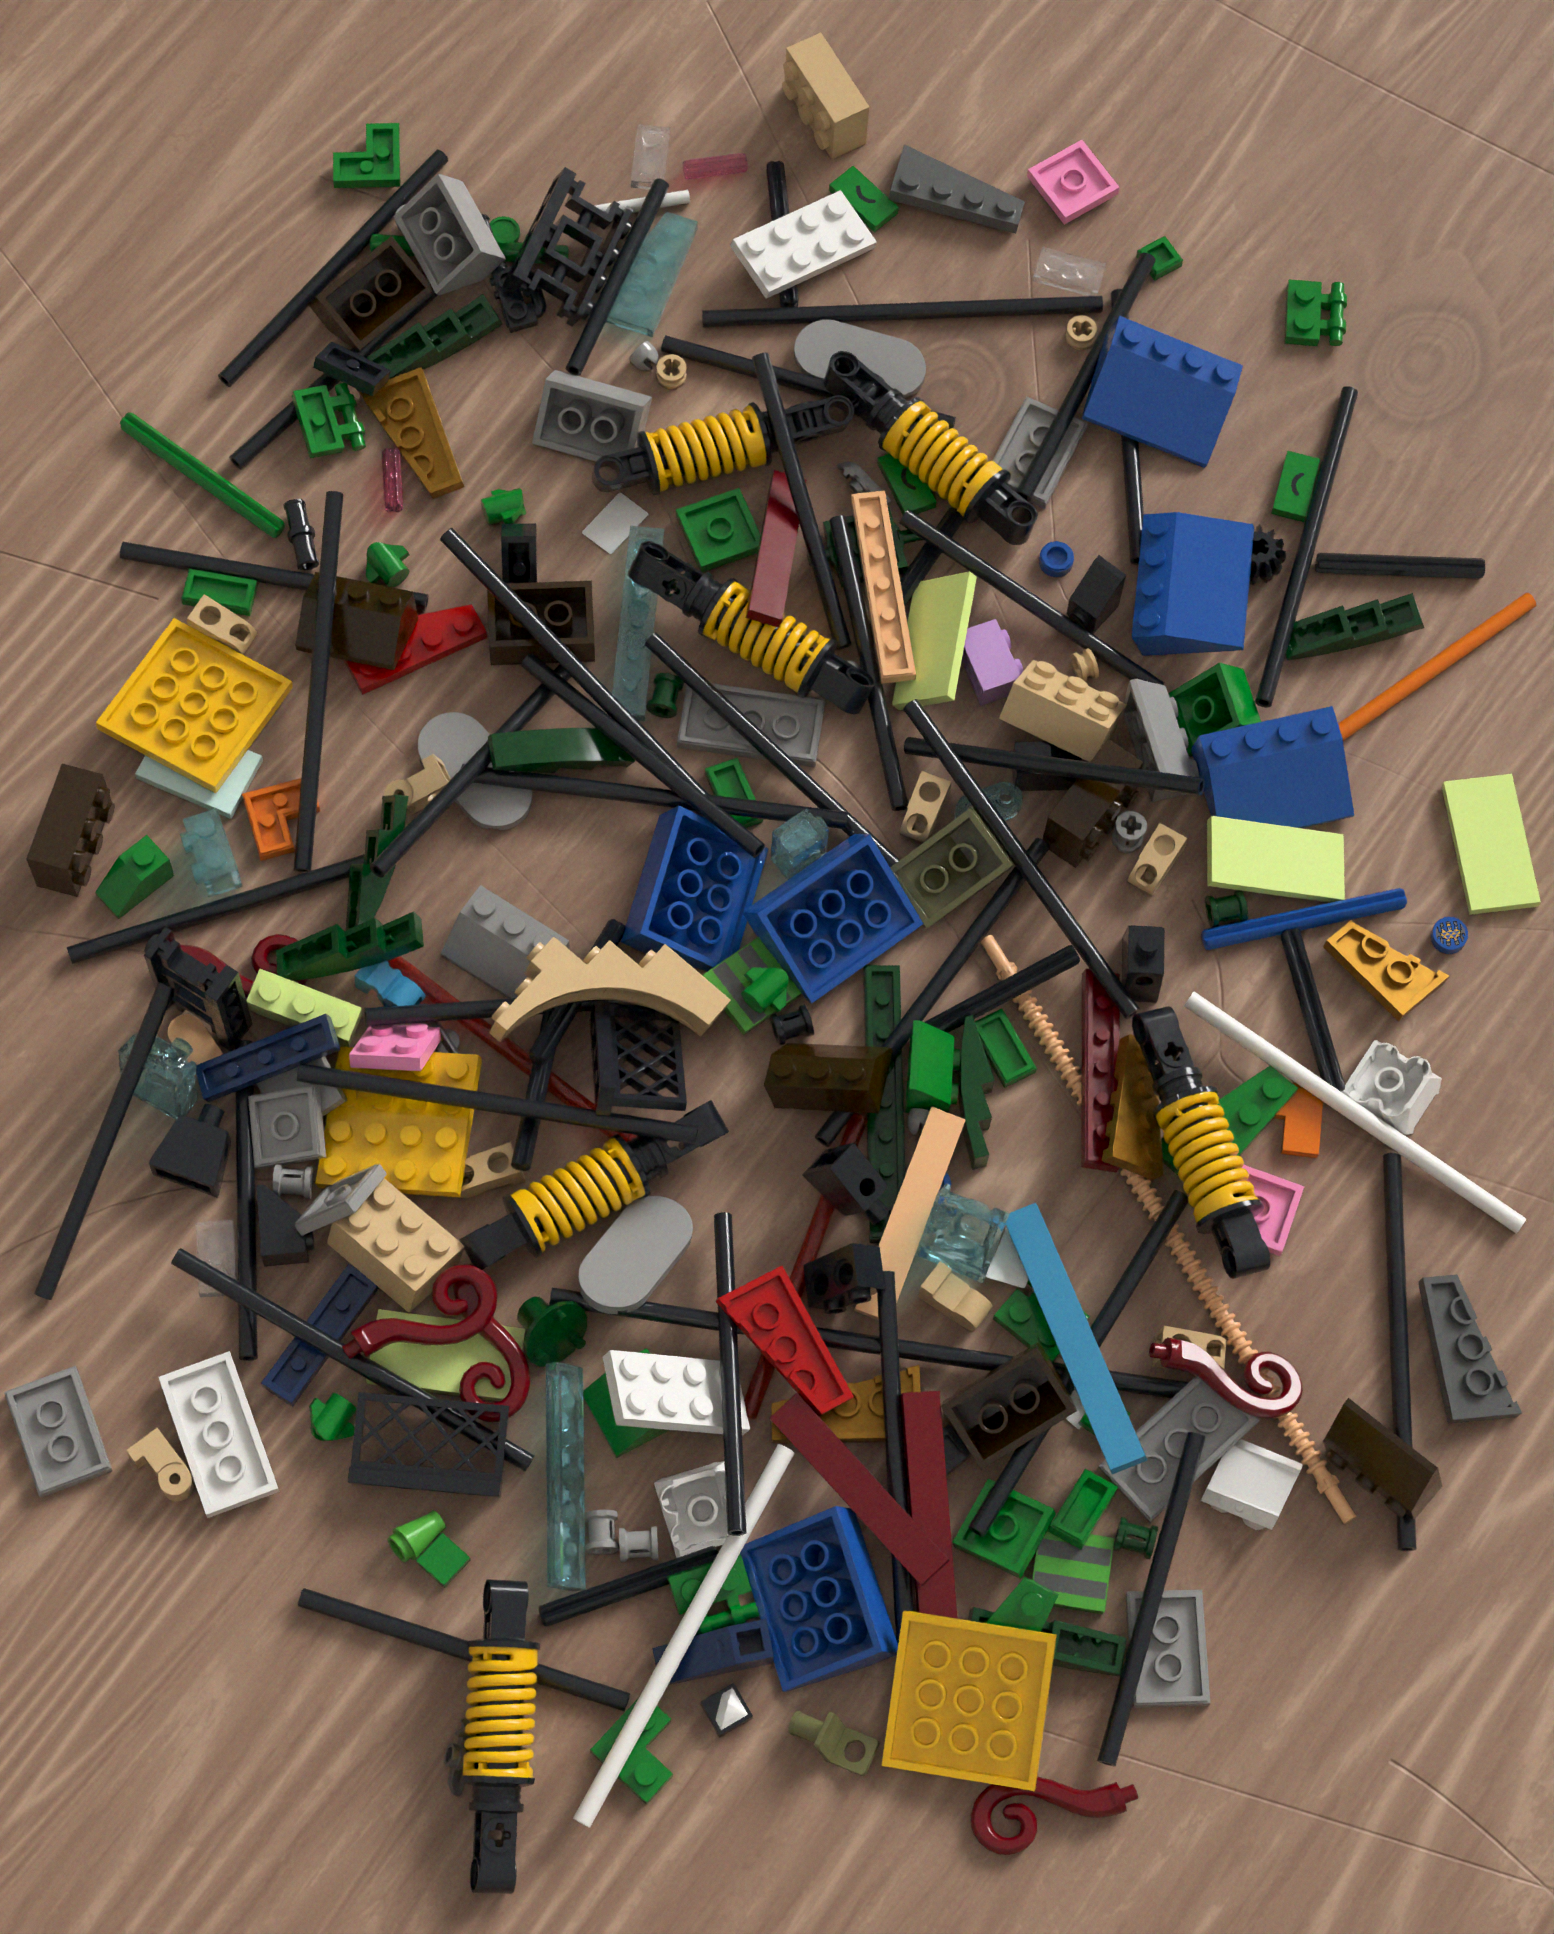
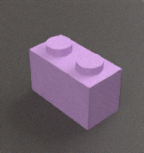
(990, 662)

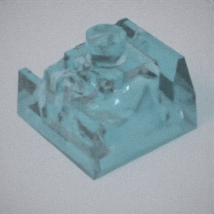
(167, 1076)
(962, 1234)

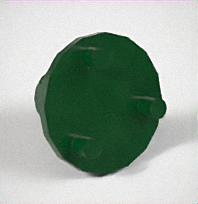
(551, 1330)

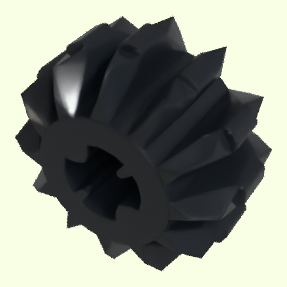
(1269, 555)

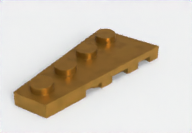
(414, 426)
(1134, 1131)
(863, 1415)

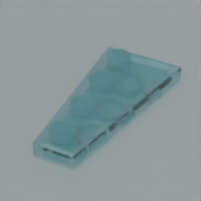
(653, 275)

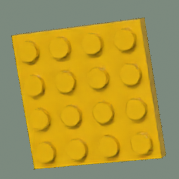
(194, 705)
(413, 1140)
(969, 1700)

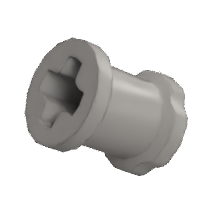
(1138, 829)
(293, 1181)
(601, 1532)
(638, 1544)

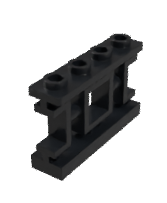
(547, 234)
(200, 988)

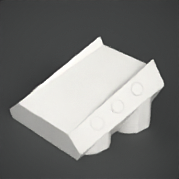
(1393, 1086)
(1252, 1484)
(694, 1508)

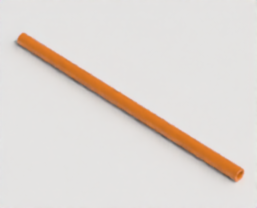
(1436, 665)

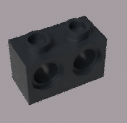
(844, 1278)

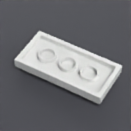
(803, 244)
(667, 1392)
(218, 1434)

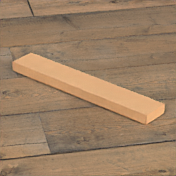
(883, 587)
(916, 1199)

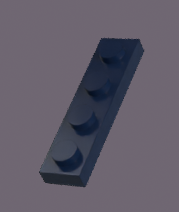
(267, 1058)
(335, 1317)

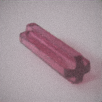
(715, 166)
(392, 480)

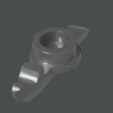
(861, 480)
(449, 1039)
(454, 1759)

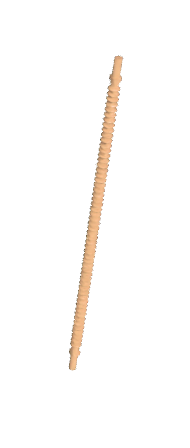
(1325, 1480)

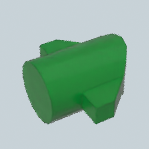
(503, 506)
(386, 563)
(766, 988)
(331, 1419)

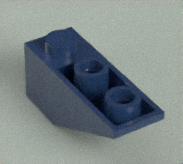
(723, 1651)

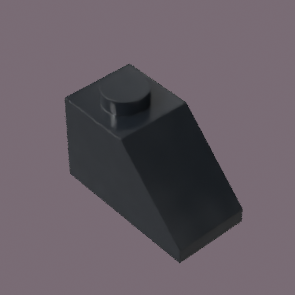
(519, 553)
(1096, 595)
(1037, 781)
(278, 1236)

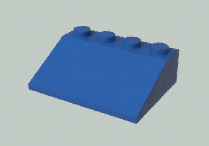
(1161, 391)
(1192, 584)
(1277, 771)
(693, 891)
(834, 916)
(819, 1598)

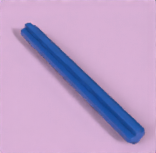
(1303, 918)

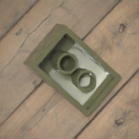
(951, 867)

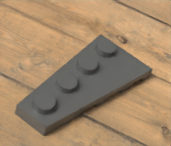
(948, 191)
(1465, 1368)

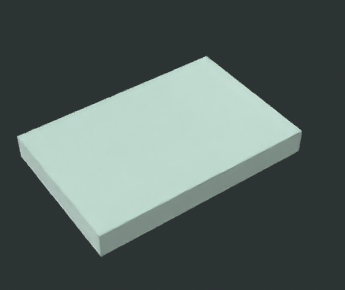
(225, 800)

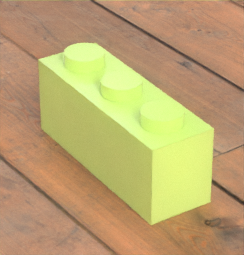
(295, 1003)

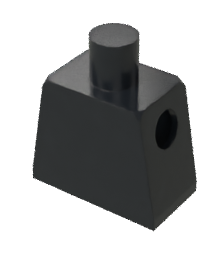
(1143, 958)
(194, 1152)
(848, 1182)

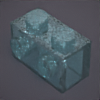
(212, 852)

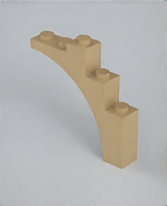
(657, 982)

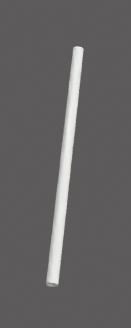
(1355, 1112)
(681, 1640)

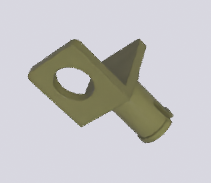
(831, 1740)

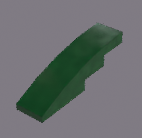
(438, 339)
(1354, 627)
(554, 749)
(365, 888)
(342, 951)
(974, 1082)
(1077, 1646)

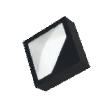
(726, 1710)

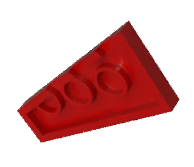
(433, 638)
(783, 1331)

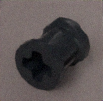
(792, 1025)

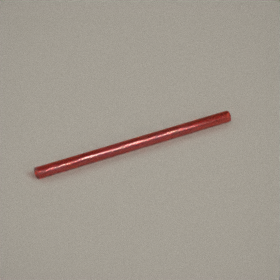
(505, 1048)
(808, 1252)

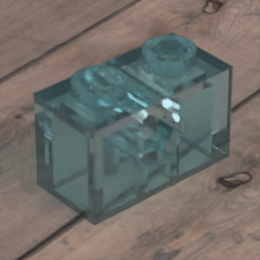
(799, 843)

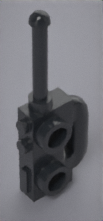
(515, 311)

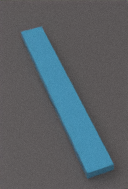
(1074, 1339)

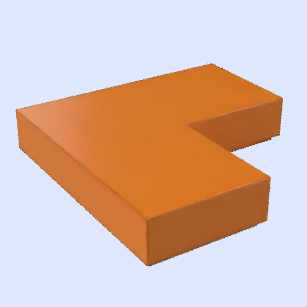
(268, 816)
(1301, 1124)

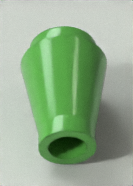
(414, 1537)

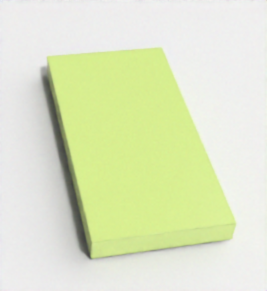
(937, 638)
(1490, 844)
(1275, 859)
(442, 1366)

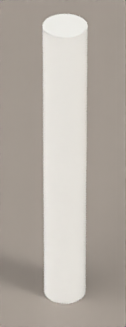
(670, 199)

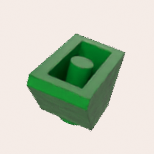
(134, 877)

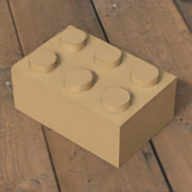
(825, 96)
(1062, 710)
(395, 1245)

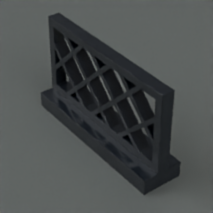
(609, 1055)
(428, 1478)

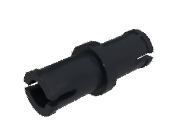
(301, 534)

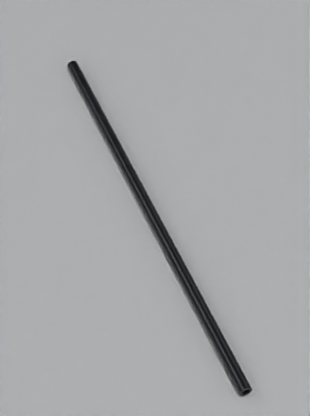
(871, 1344)

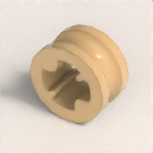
(1083, 341)
(671, 382)
(1085, 665)

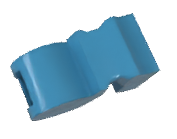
(390, 985)

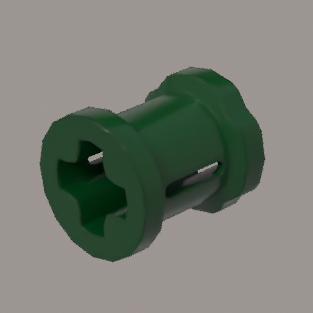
(665, 695)
(1226, 908)
(1123, 1541)

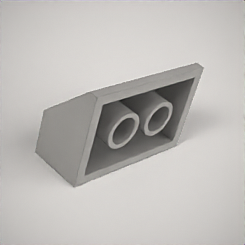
(449, 235)
(589, 416)
(1156, 733)
(494, 941)

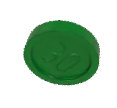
(505, 229)

